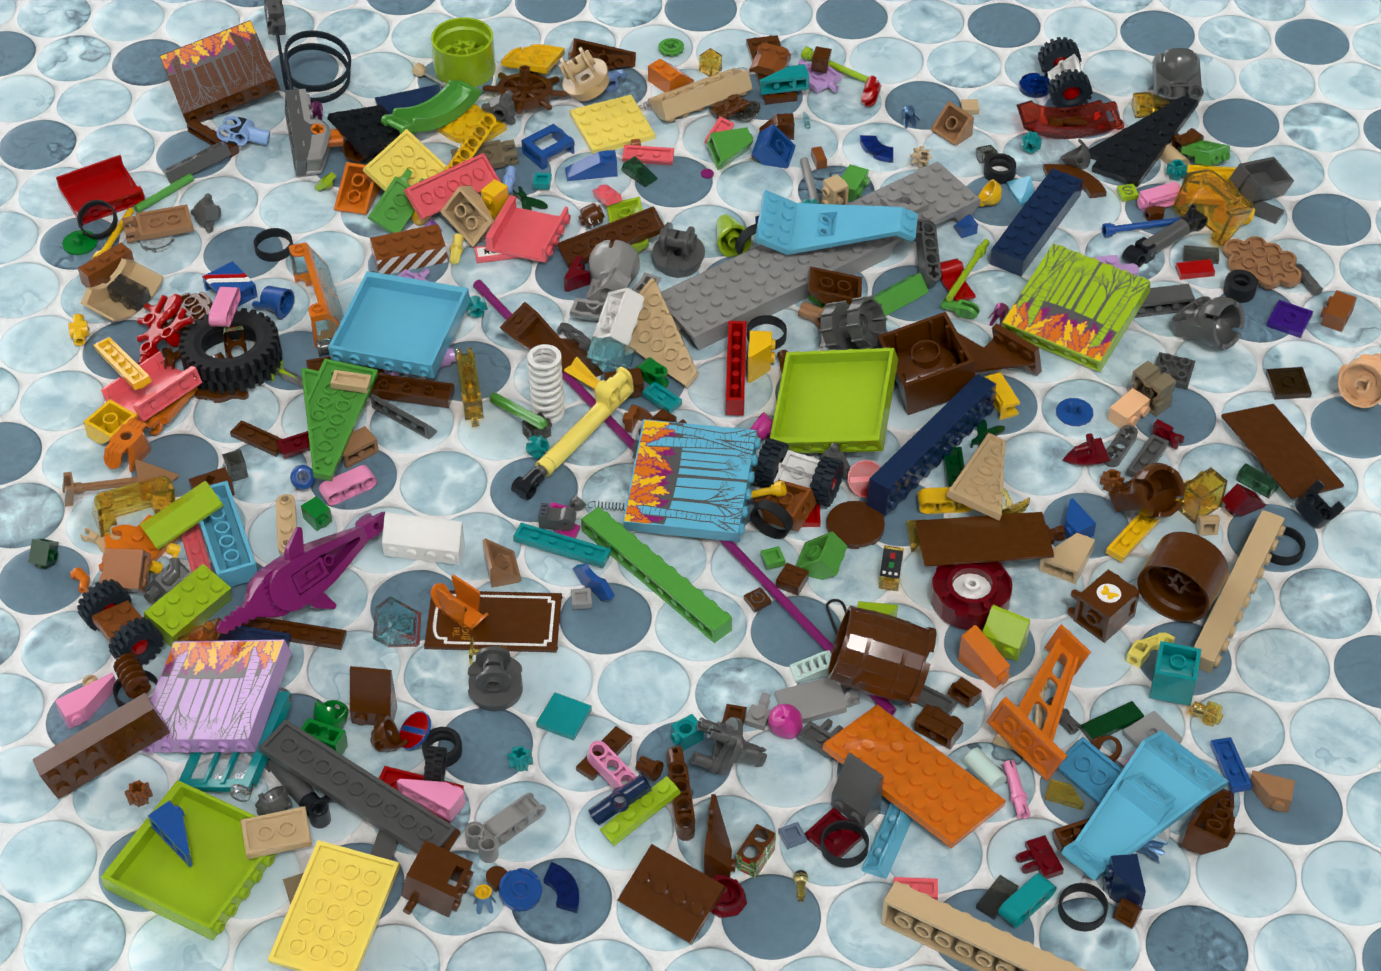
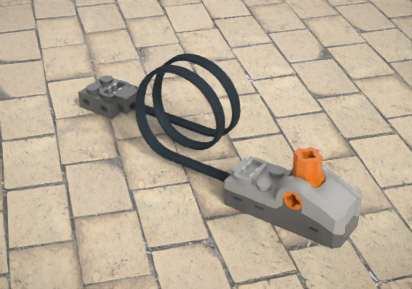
(308, 137)

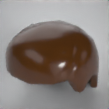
(352, 153)

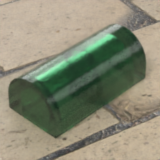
(1257, 480)

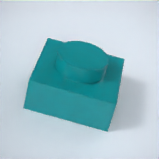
(542, 181)

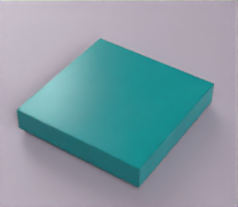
(564, 716)

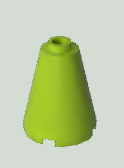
(727, 233)

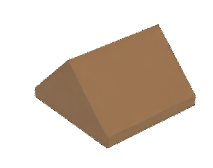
(954, 124)
(500, 564)

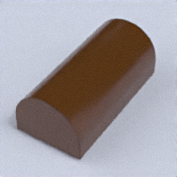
(1067, 834)

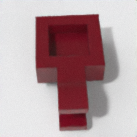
(1166, 432)

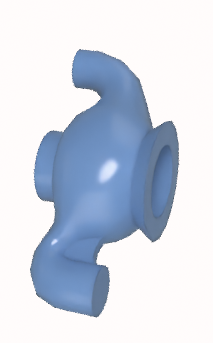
(613, 81)

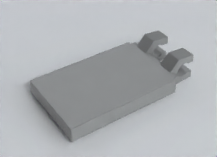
(818, 699)

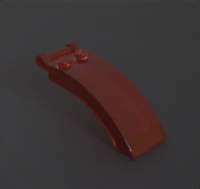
(1035, 119)

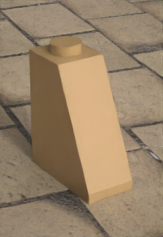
(1069, 558)

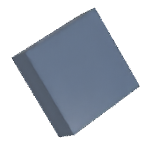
(792, 835)

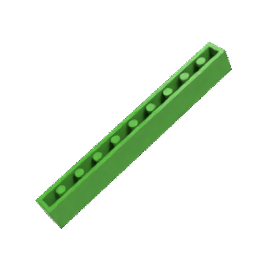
(657, 575)

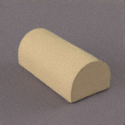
(1171, 153)

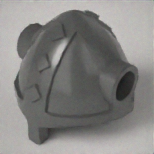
(1077, 157)
(273, 801)

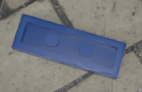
(1231, 765)

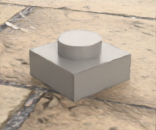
(581, 598)

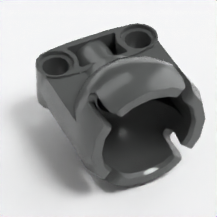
(1177, 74)
(1211, 321)

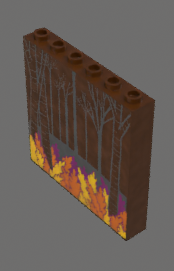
(219, 72)

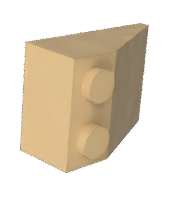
(468, 214)

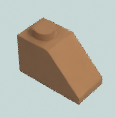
(361, 446)
(1273, 790)

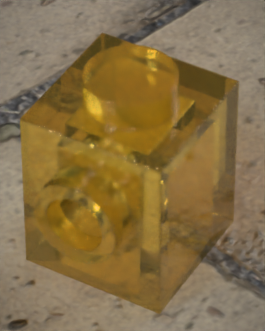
(710, 62)

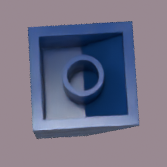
(773, 148)

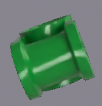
(653, 372)

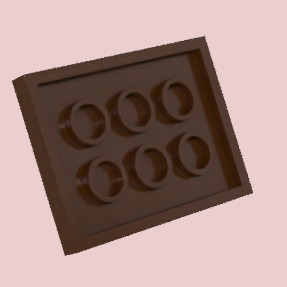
(671, 894)

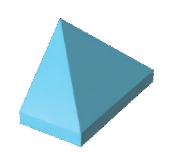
(1021, 189)

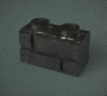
(128, 292)

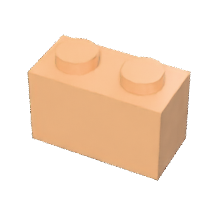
(1129, 409)

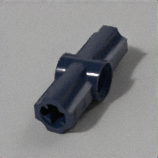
(609, 807)

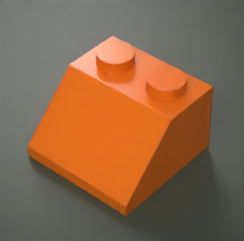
(667, 76)

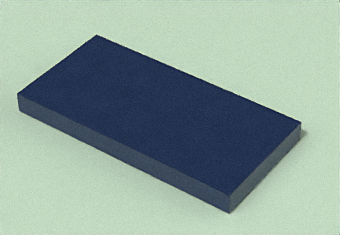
(407, 98)

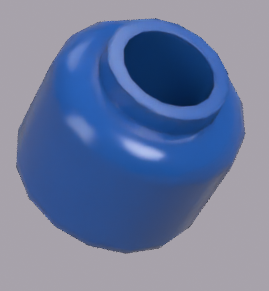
(296, 481)

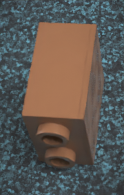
(127, 567)

